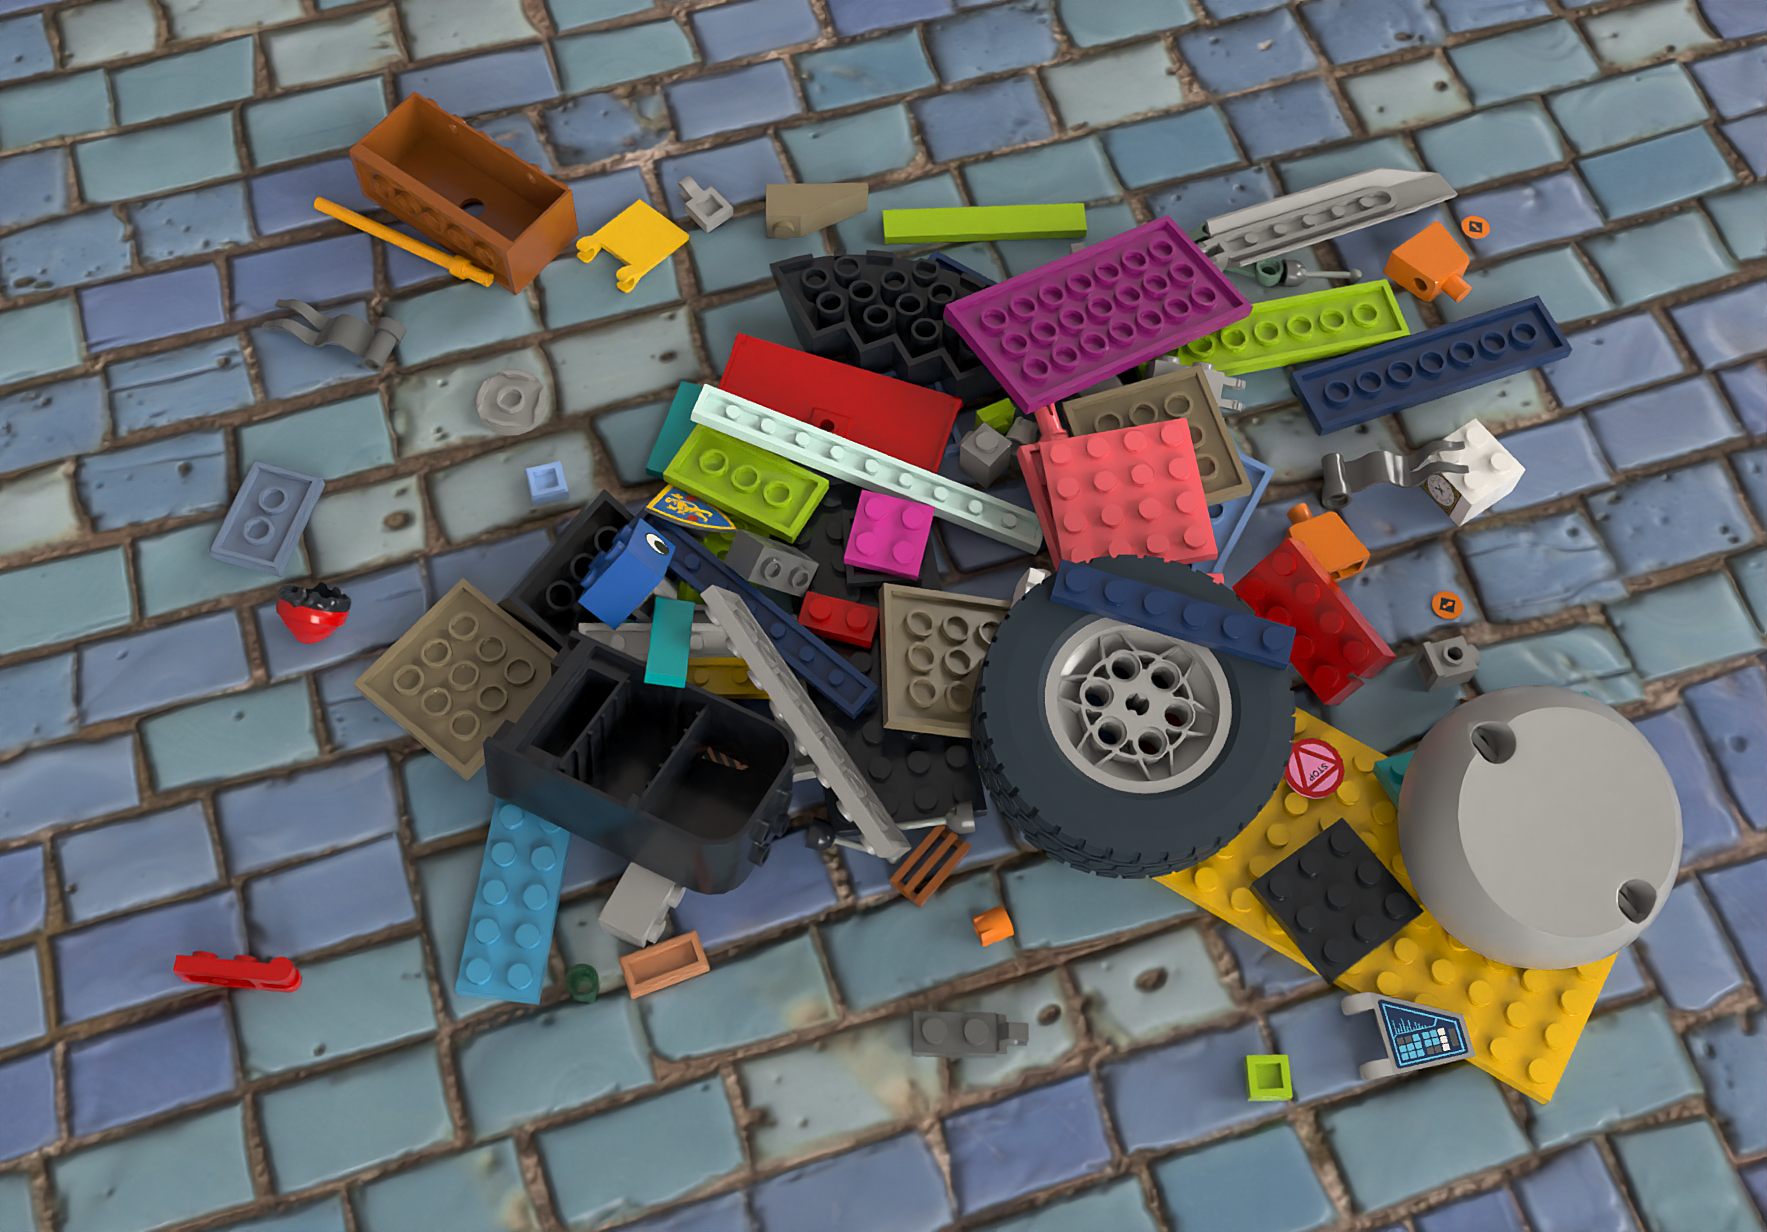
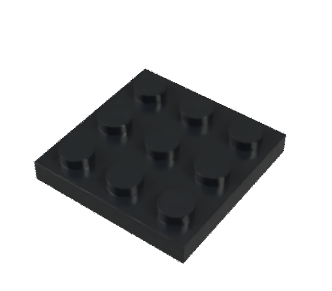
(1335, 900)

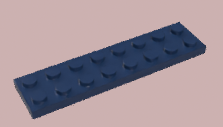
(1429, 365)

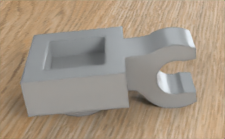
(705, 206)

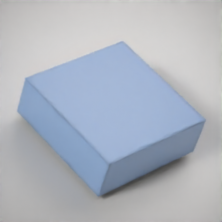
(546, 483)

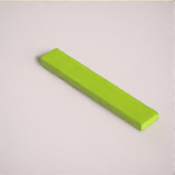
(984, 223)

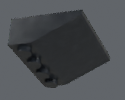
(550, 589)

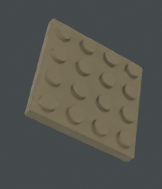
(1164, 399)
(933, 656)
(459, 676)

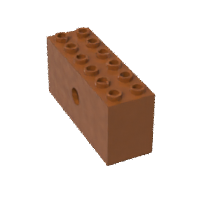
(432, 164)

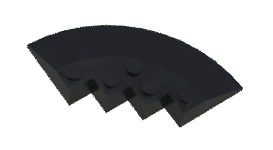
(884, 317)

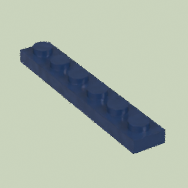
(1173, 614)

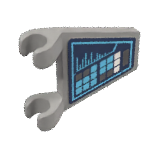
(1411, 1034)

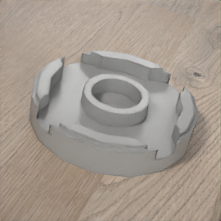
(511, 402)

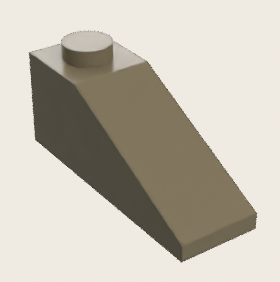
(808, 207)

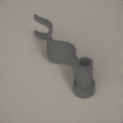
(345, 331)
(1382, 467)

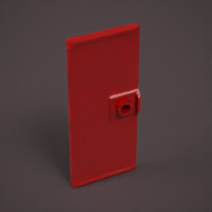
(844, 400)

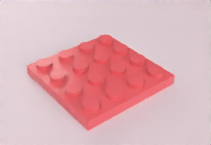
(1129, 494)

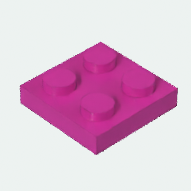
(889, 535)

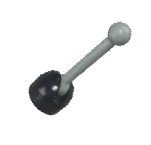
(823, 836)

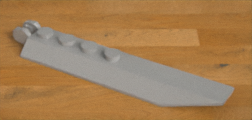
(1320, 214)

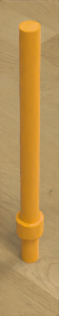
(457, 265)

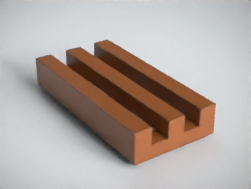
(950, 839)

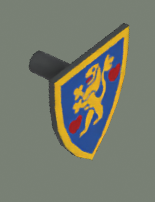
(689, 513)

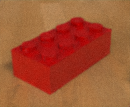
(1330, 630)

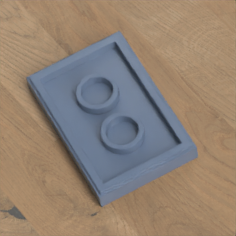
(267, 518)

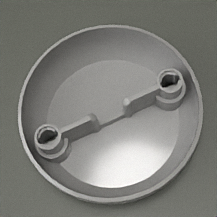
(1540, 827)

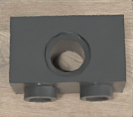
(770, 563)

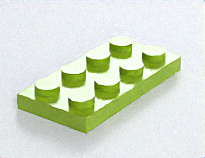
(746, 481)

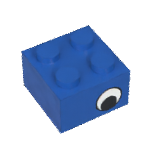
(626, 573)

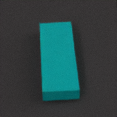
(675, 429)
(669, 642)

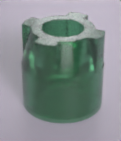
(578, 974)

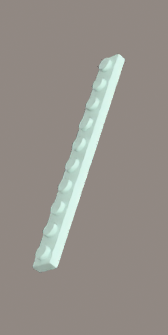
(867, 468)

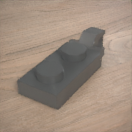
(965, 1034)

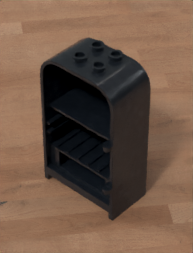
(630, 771)

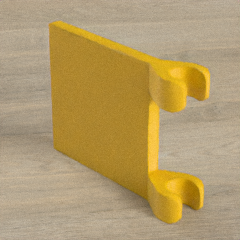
(636, 238)

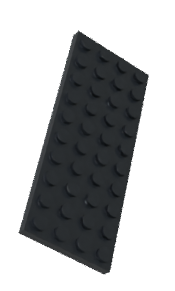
(908, 770)

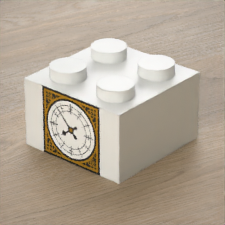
(1490, 476)

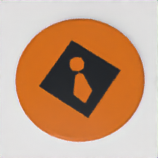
(1475, 227)
(1447, 605)

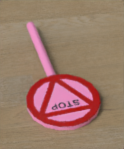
(1314, 768)

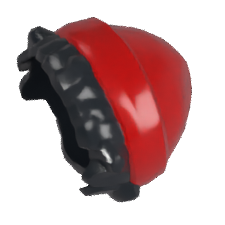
(312, 612)

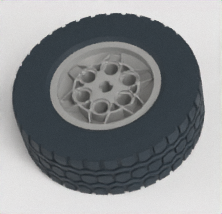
(1113, 803)

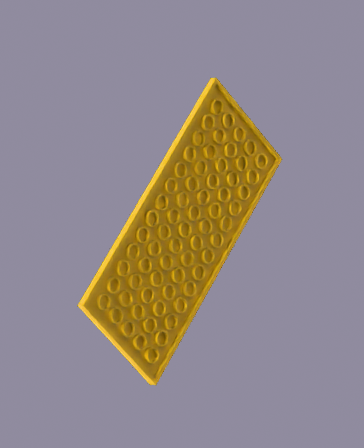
(1516, 1017)

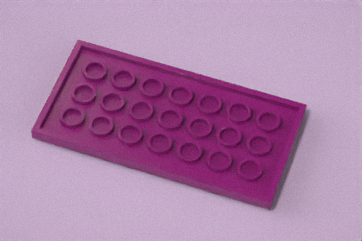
(1096, 313)

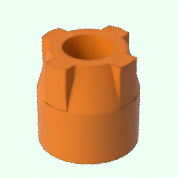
(992, 925)

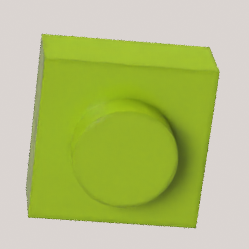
(997, 416)
(1267, 1077)

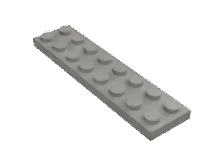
(812, 733)

